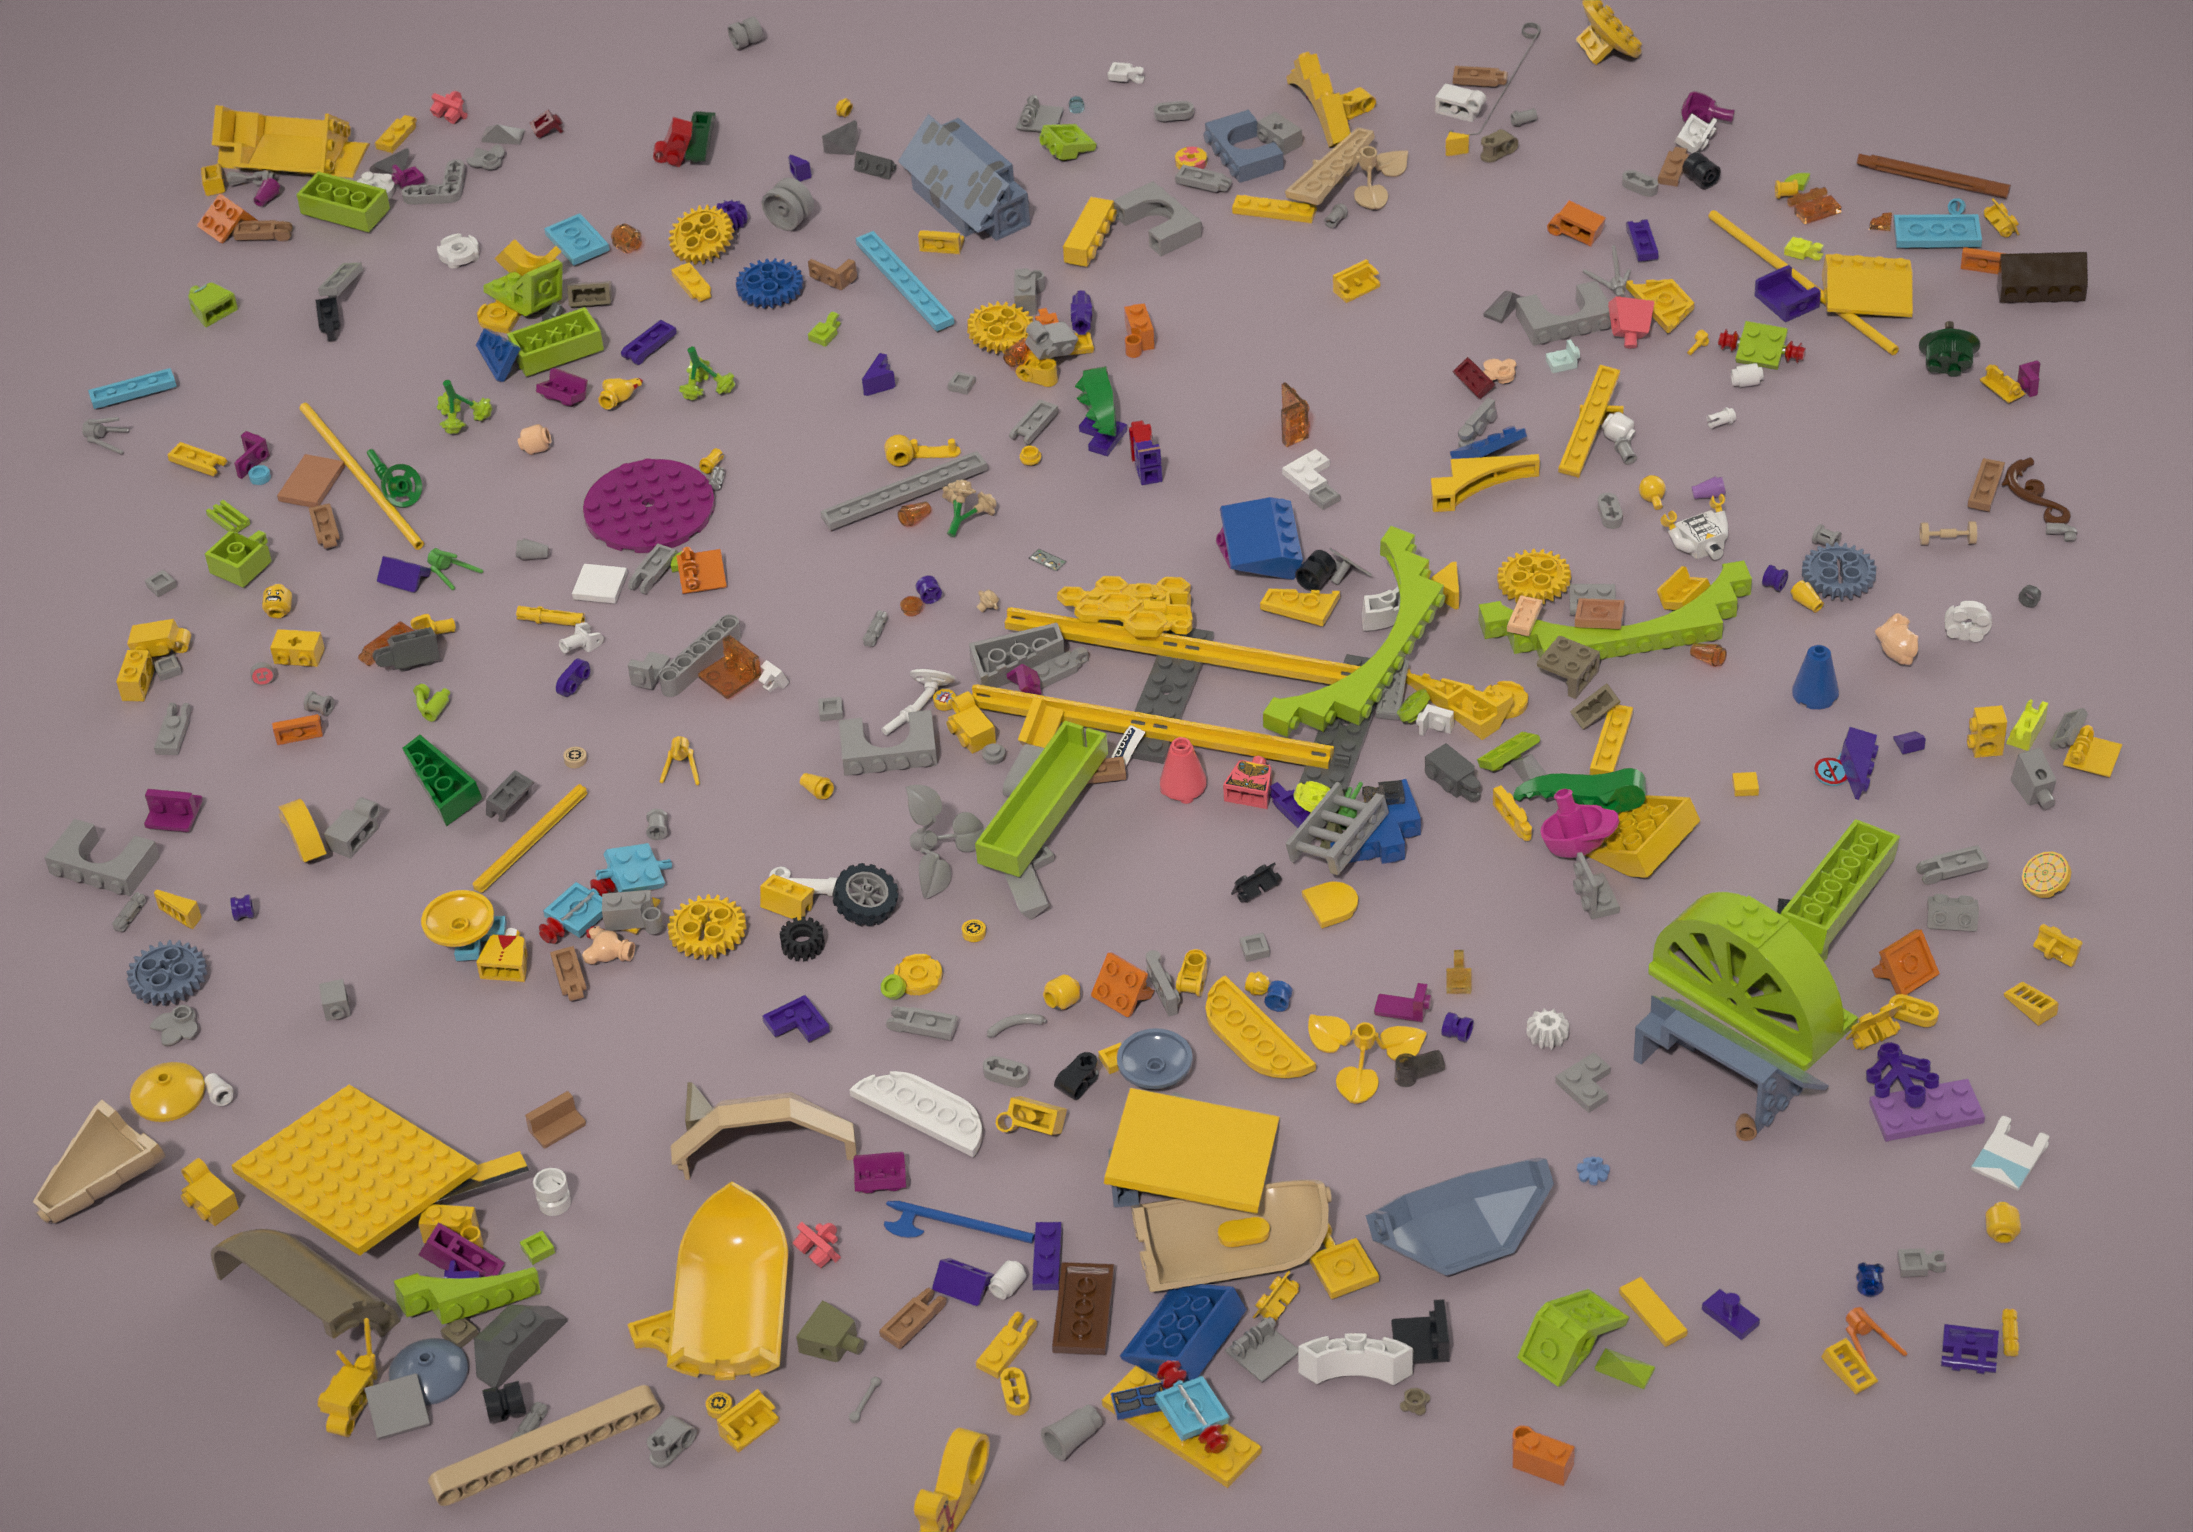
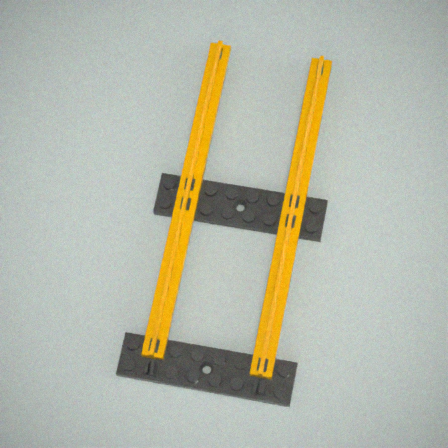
(1175, 672)

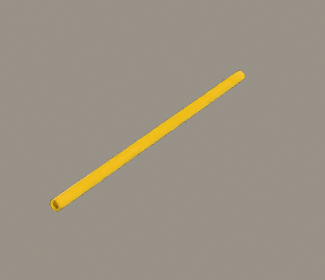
(1778, 263)

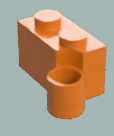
(1577, 223)
(1139, 330)
(1542, 1455)

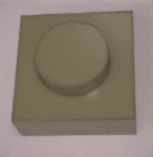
(459, 1332)

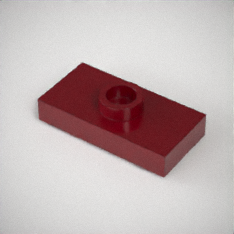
(1474, 378)

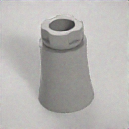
(1070, 1431)

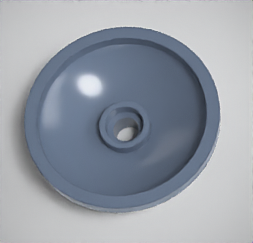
(1154, 1058)
(440, 1375)

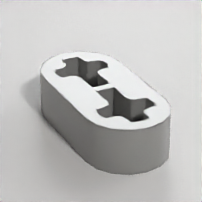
(1640, 183)
(1606, 511)
(1005, 1072)

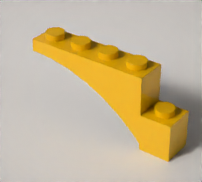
(1477, 474)

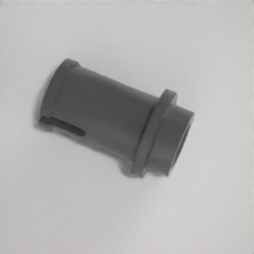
(554, 311)

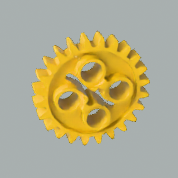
(701, 234)
(996, 324)
(1534, 575)
(720, 930)

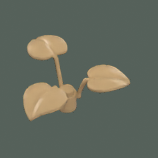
(1390, 164)

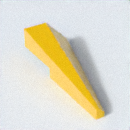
(1475, 710)

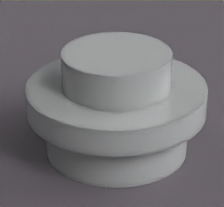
(993, 754)

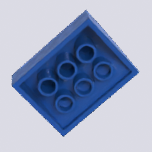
(1262, 537)
(1186, 1328)

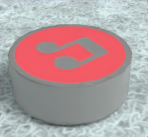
(262, 673)

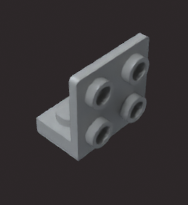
(1594, 890)

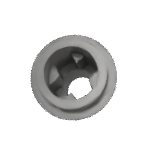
(530, 549)

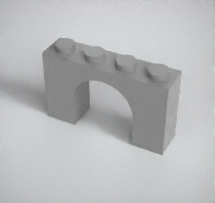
(1155, 201)
(1546, 327)
(914, 752)
(119, 875)

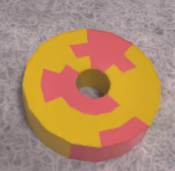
(1192, 157)

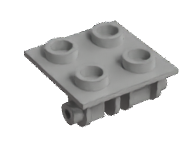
(1036, 115)
(1262, 1350)

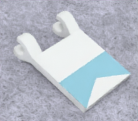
(2007, 1158)

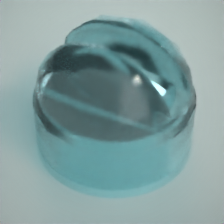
(1076, 104)

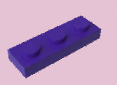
(1047, 1256)

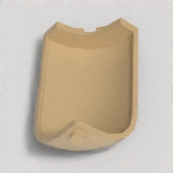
(1185, 1247)

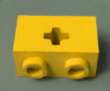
(297, 647)

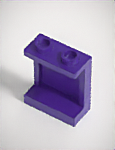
(1786, 295)

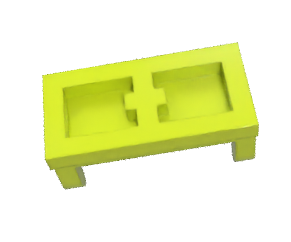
(2028, 726)

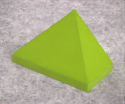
(1624, 1368)

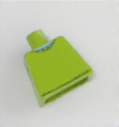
(211, 303)

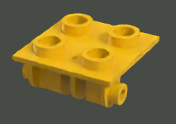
(2092, 753)
(1875, 1027)

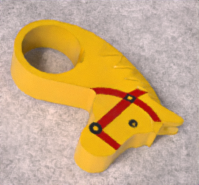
(957, 1482)

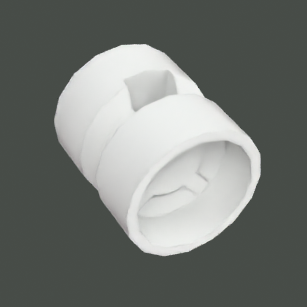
(552, 1191)

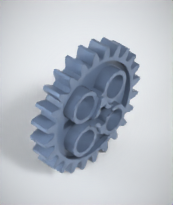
(1856, 570)
(166, 972)

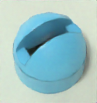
(1953, 206)

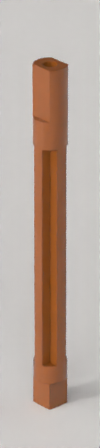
(1935, 175)

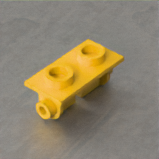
(2006, 224)
(2001, 385)
(1282, 1290)

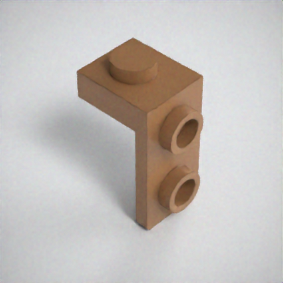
(837, 278)

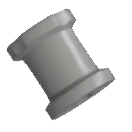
(1821, 533)
(312, 696)
(656, 828)

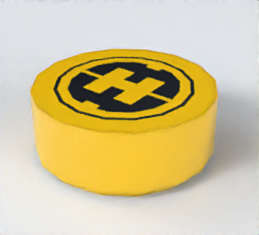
(973, 930)
(718, 1404)

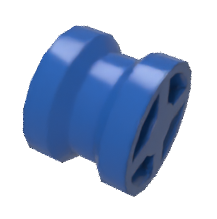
(1278, 996)

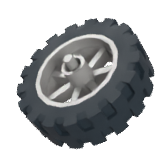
(864, 910)

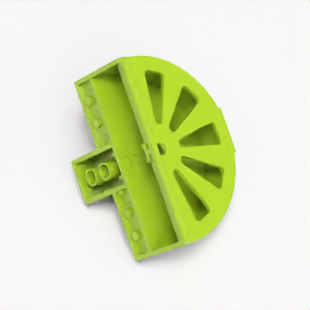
(1764, 954)

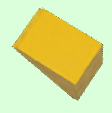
(1449, 578)

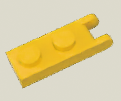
(196, 458)

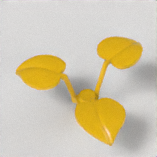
(1358, 1083)

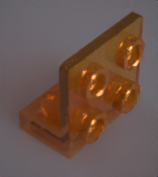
(1293, 416)
(734, 670)

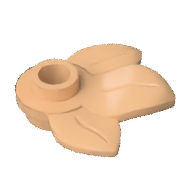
(1500, 370)

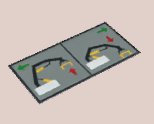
(1047, 560)

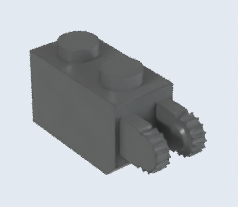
(408, 650)
(1453, 773)

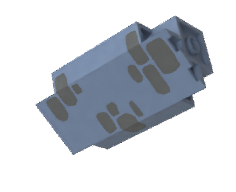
(965, 179)

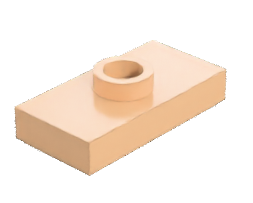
(1524, 615)

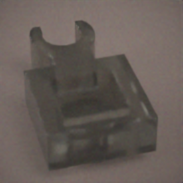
(1391, 790)

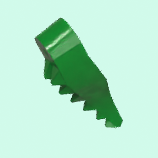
(1099, 398)
(1615, 790)

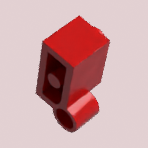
(675, 143)

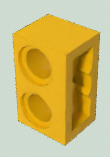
(135, 675)
(1987, 731)

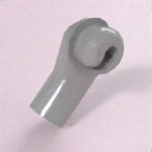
(2062, 529)

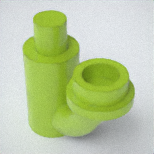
(436, 704)

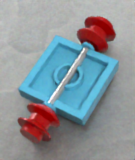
(575, 910)
(1192, 1407)

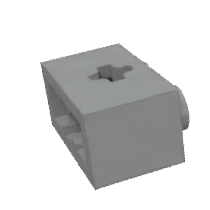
(1281, 131)

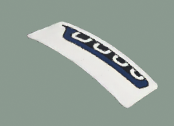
(1128, 743)

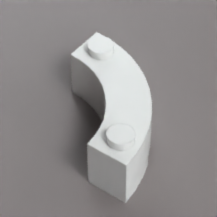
(1380, 610)
(1356, 1356)

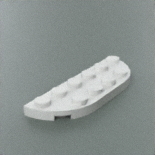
(923, 1108)

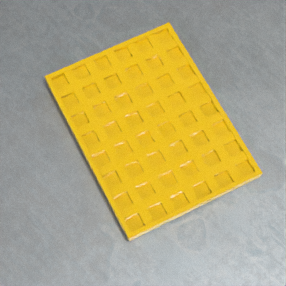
(354, 1169)

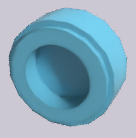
(259, 475)

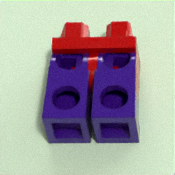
(1144, 453)

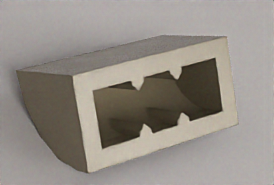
(589, 293)

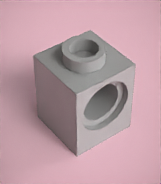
(334, 1000)

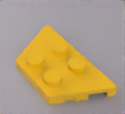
(1670, 301)

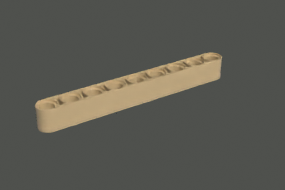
(543, 1445)

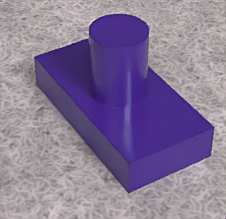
(1728, 1312)

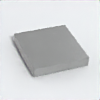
(397, 1406)

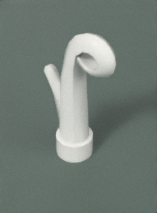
(820, 886)

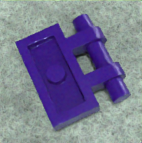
(1972, 1342)

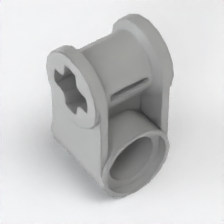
(669, 1441)

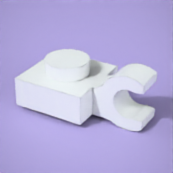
(1123, 71)

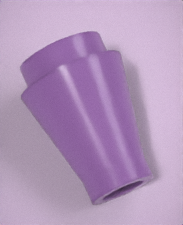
(1709, 488)

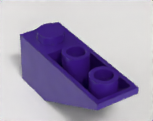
(1856, 759)

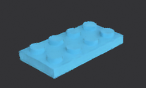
(1937, 230)

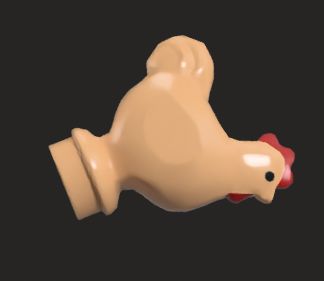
(607, 946)

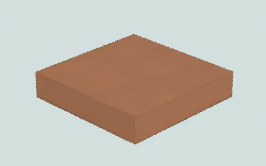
(1599, 613)

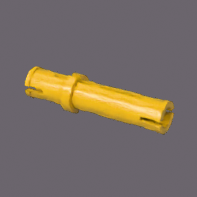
(549, 616)

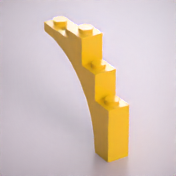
(1321, 95)

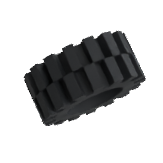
(806, 948)

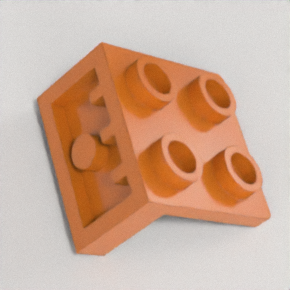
(222, 218)

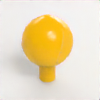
(1652, 490)

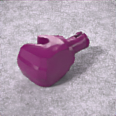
(1704, 108)

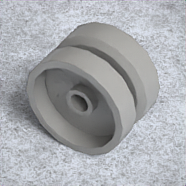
(787, 204)

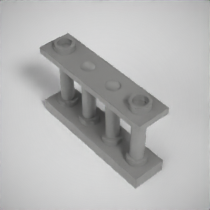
(1347, 843)

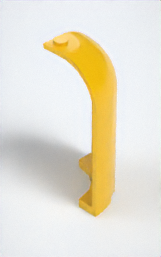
(729, 1289)

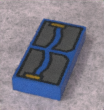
(1136, 1401)

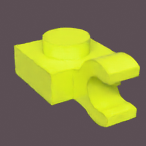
(1803, 248)

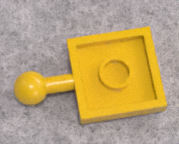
(1343, 1266)

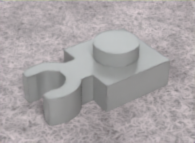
(1917, 1263)

